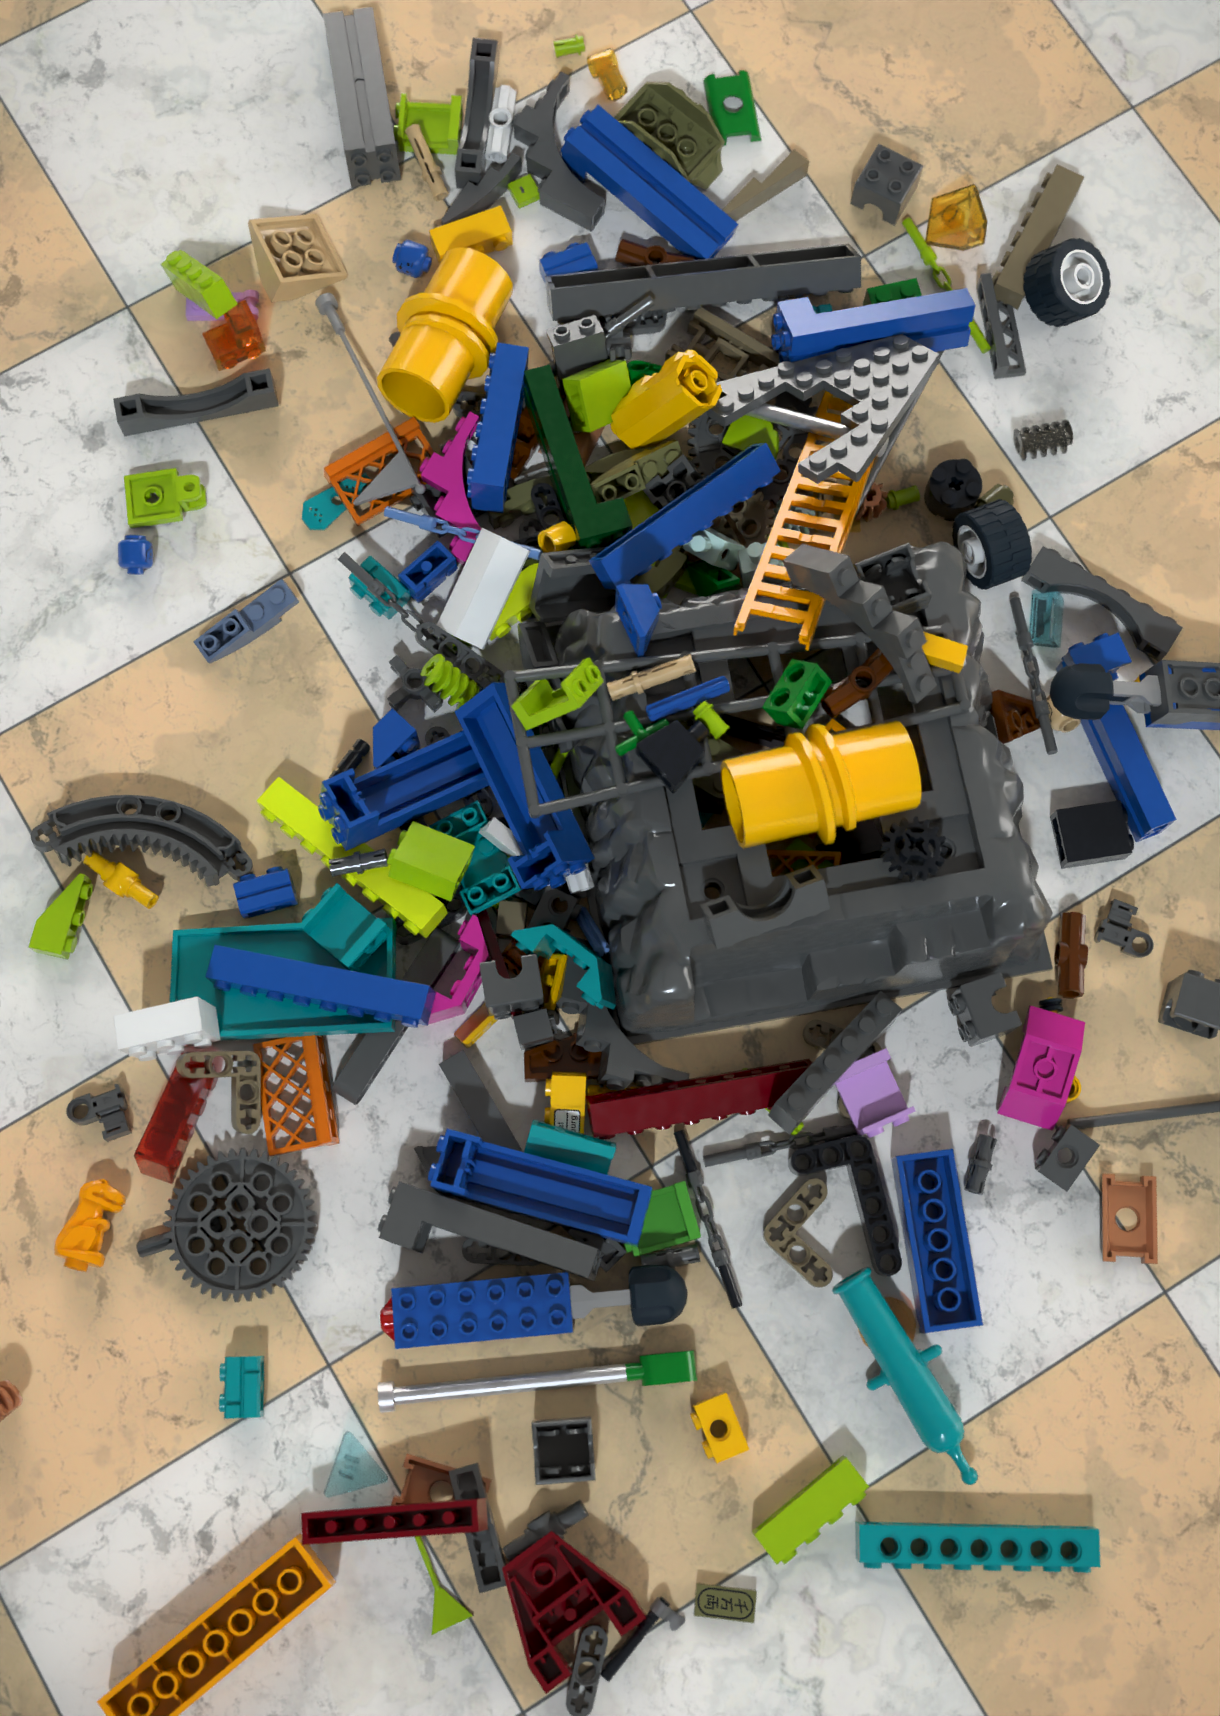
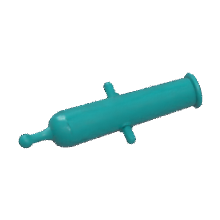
(905, 1369)

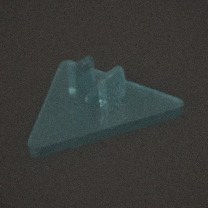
(353, 1469)

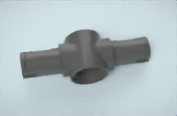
(543, 1525)

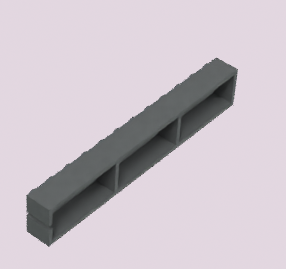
(704, 282)

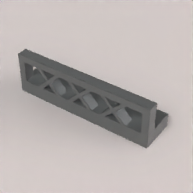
(994, 331)

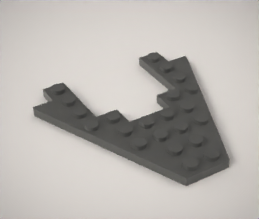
(872, 377)

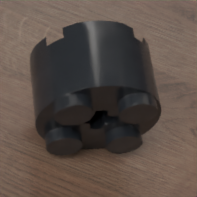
(952, 488)

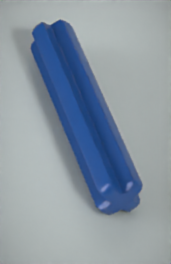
(687, 698)

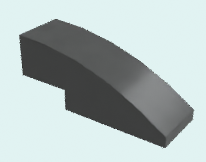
(537, 650)

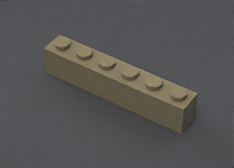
(1038, 232)

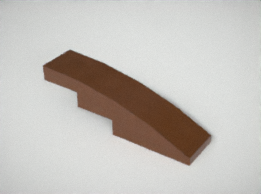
(525, 444)

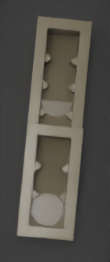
(755, 193)

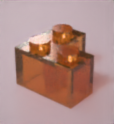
(236, 339)

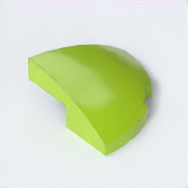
(751, 431)

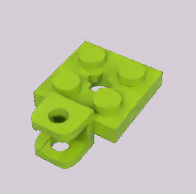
(174, 492)

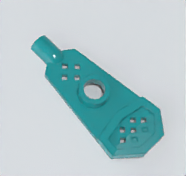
(325, 506)

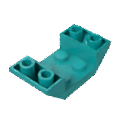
(489, 873)
(598, 980)

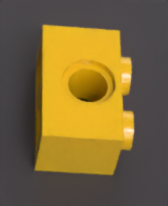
(732, 1441)

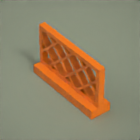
(367, 456)
(319, 1088)

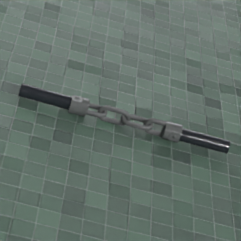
(719, 1256)

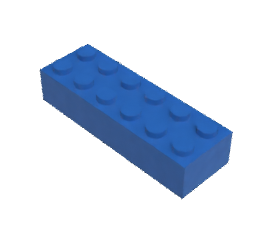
(498, 428)
(936, 1241)

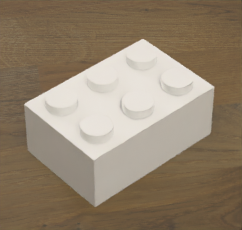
(167, 1028)

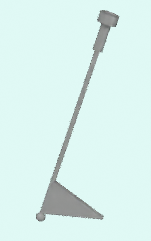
(399, 472)

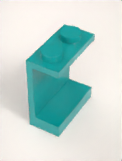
(345, 928)

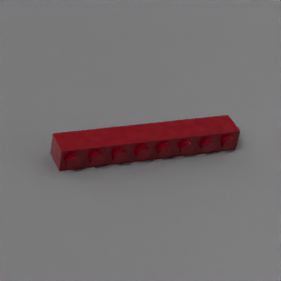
(691, 1099)

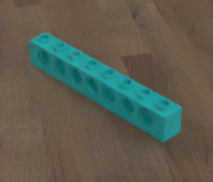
(1084, 1543)

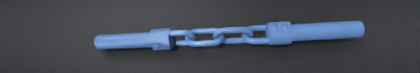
(430, 523)

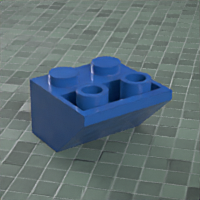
(393, 739)

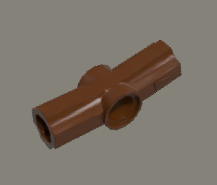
(639, 255)
(848, 693)
(1071, 955)

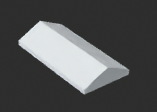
(483, 588)

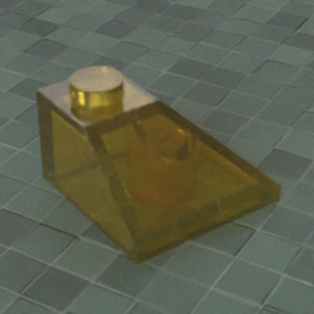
(957, 220)

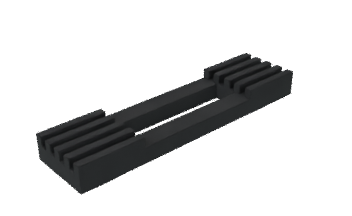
(754, 732)

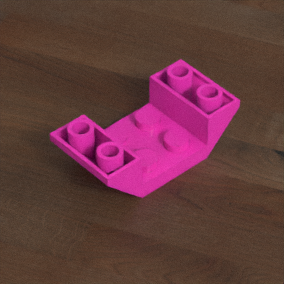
(465, 990)
(1043, 1068)

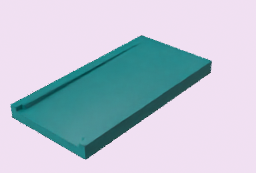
(258, 1016)

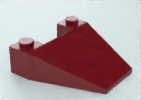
(556, 1593)

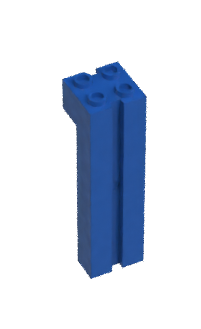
(646, 185)
(932, 320)
(1119, 746)
(399, 790)
(552, 842)
(540, 1188)

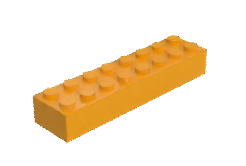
(222, 1635)

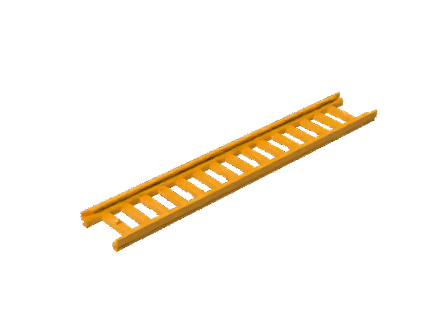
(778, 533)

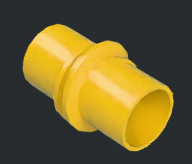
(445, 335)
(820, 783)

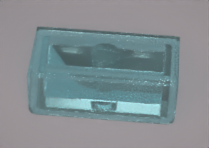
(1046, 619)

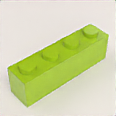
(198, 283)
(810, 1510)

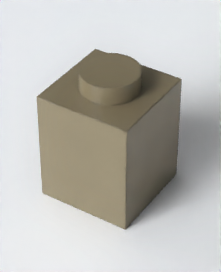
(511, 917)

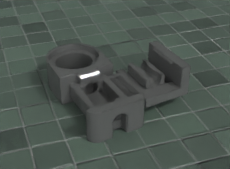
(1116, 929)
(108, 1107)

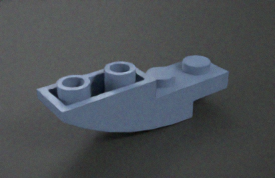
(247, 624)

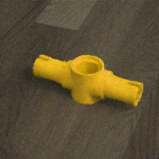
(121, 880)

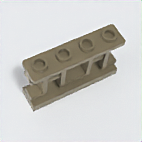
(728, 341)

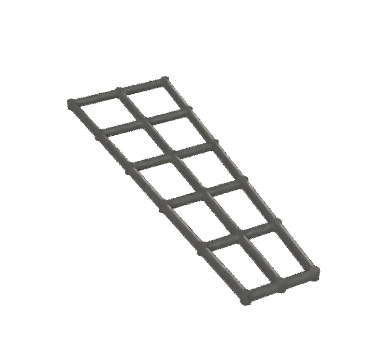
(708, 767)

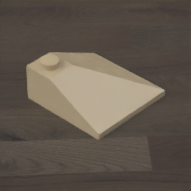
(294, 256)

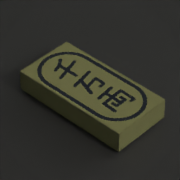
(725, 1602)

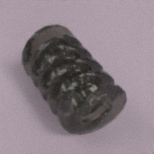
(1043, 438)

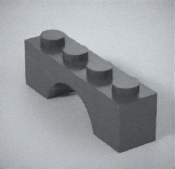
(799, 897)

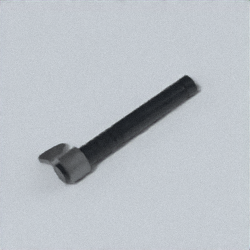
(659, 1609)

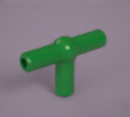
(638, 731)

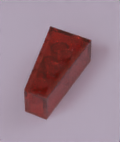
(173, 1124)

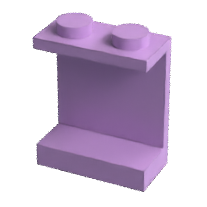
(872, 1095)

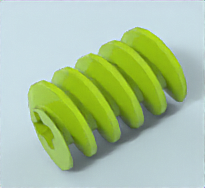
(449, 680)

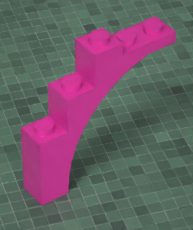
(447, 476)

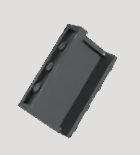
(568, 584)

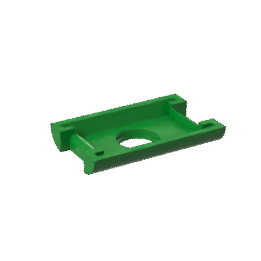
(732, 123)

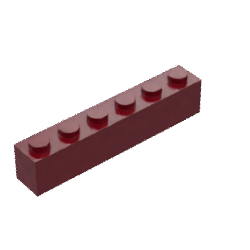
(394, 1521)

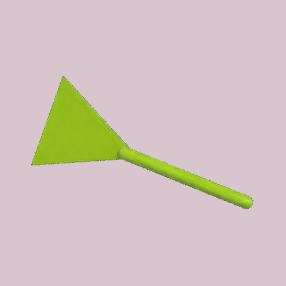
(446, 1609)

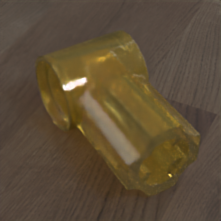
(605, 69)

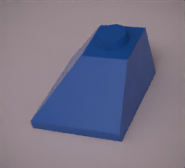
(638, 613)

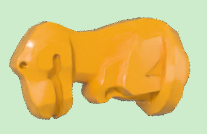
(84, 1232)

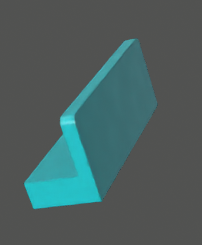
(570, 1147)

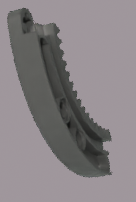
(103, 823)

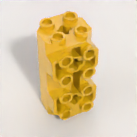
(666, 400)

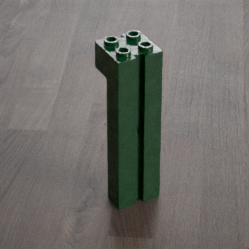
(592, 522)

